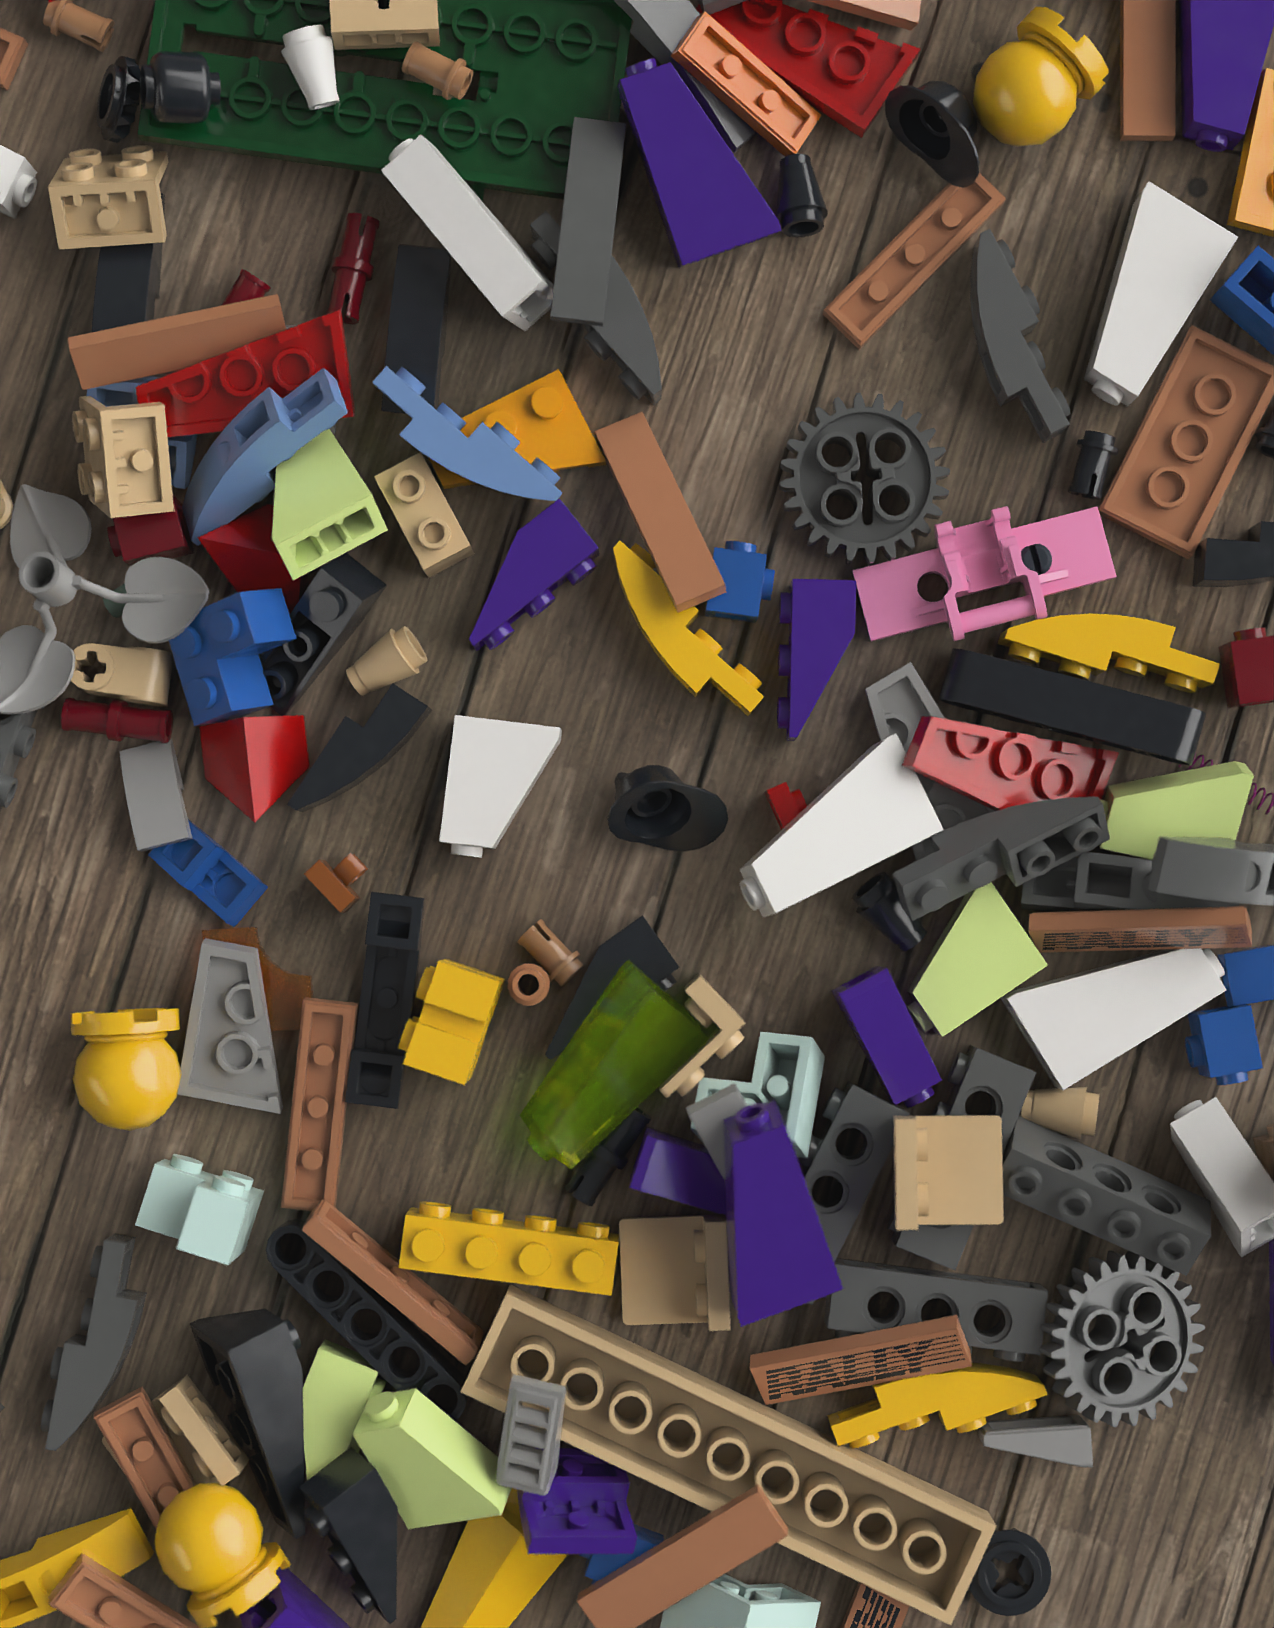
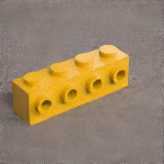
(509, 1250)

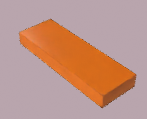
(746, 85)

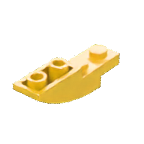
(1089, 641)
(688, 656)
(958, 1395)
(32, 1576)

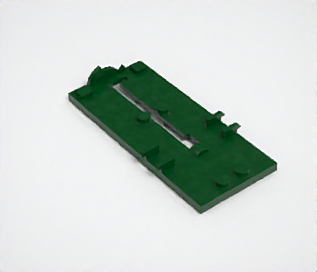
(534, 64)

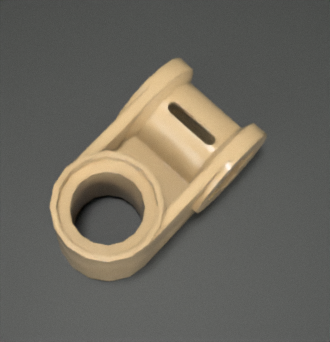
(131, 673)

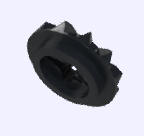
(118, 99)
(1034, 1568)

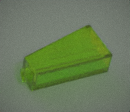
(610, 1066)

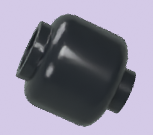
(179, 87)

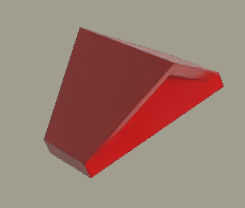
(250, 557)
(255, 759)

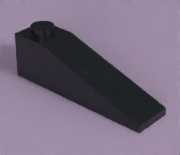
(262, 1376)

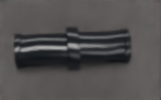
(606, 1157)

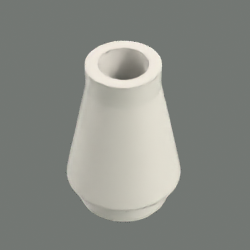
(312, 64)

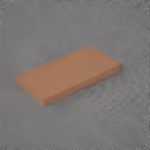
(1189, 442)

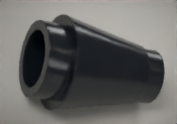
(799, 201)
(882, 908)

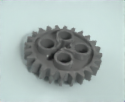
(911, 477)
(1121, 1338)

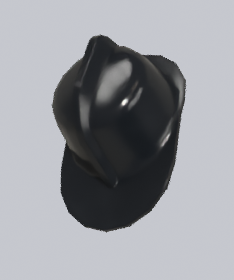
(937, 127)
(664, 812)

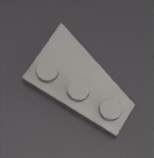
(229, 1032)

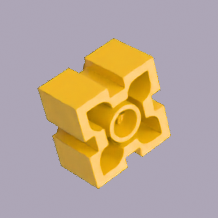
(452, 1020)

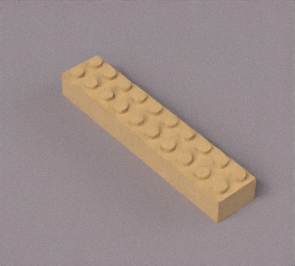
(719, 1444)

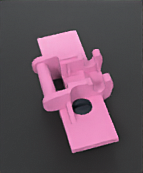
(983, 556)

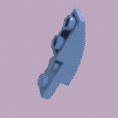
(242, 458)
(483, 458)

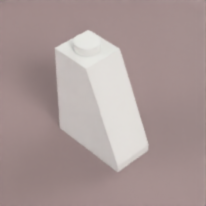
(490, 778)
(1226, 1173)

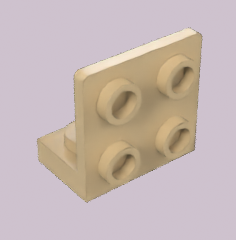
(109, 198)
(124, 457)
(707, 1008)
(947, 1170)
(675, 1270)
(198, 1434)

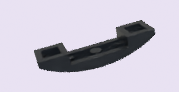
(385, 999)

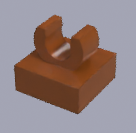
(336, 882)

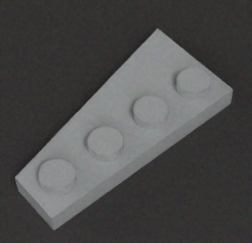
(897, 708)

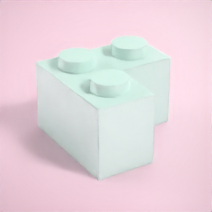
(785, 1072)
(200, 1209)
(738, 1605)

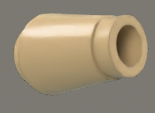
(387, 661)
(1064, 1111)

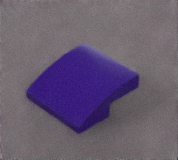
(581, 1511)

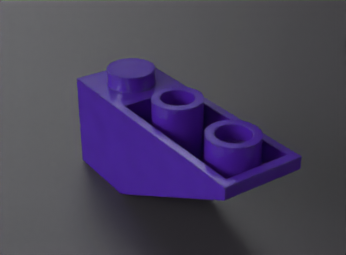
(538, 562)
(820, 629)

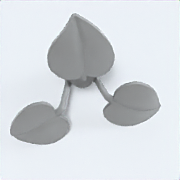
(46, 533)

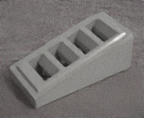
(1048, 1438)
(525, 1466)

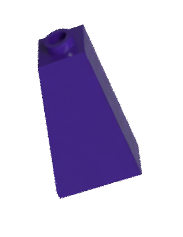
(1221, 67)
(693, 174)
(772, 1226)

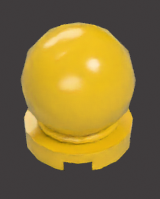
(1033, 83)
(127, 1067)
(213, 1547)

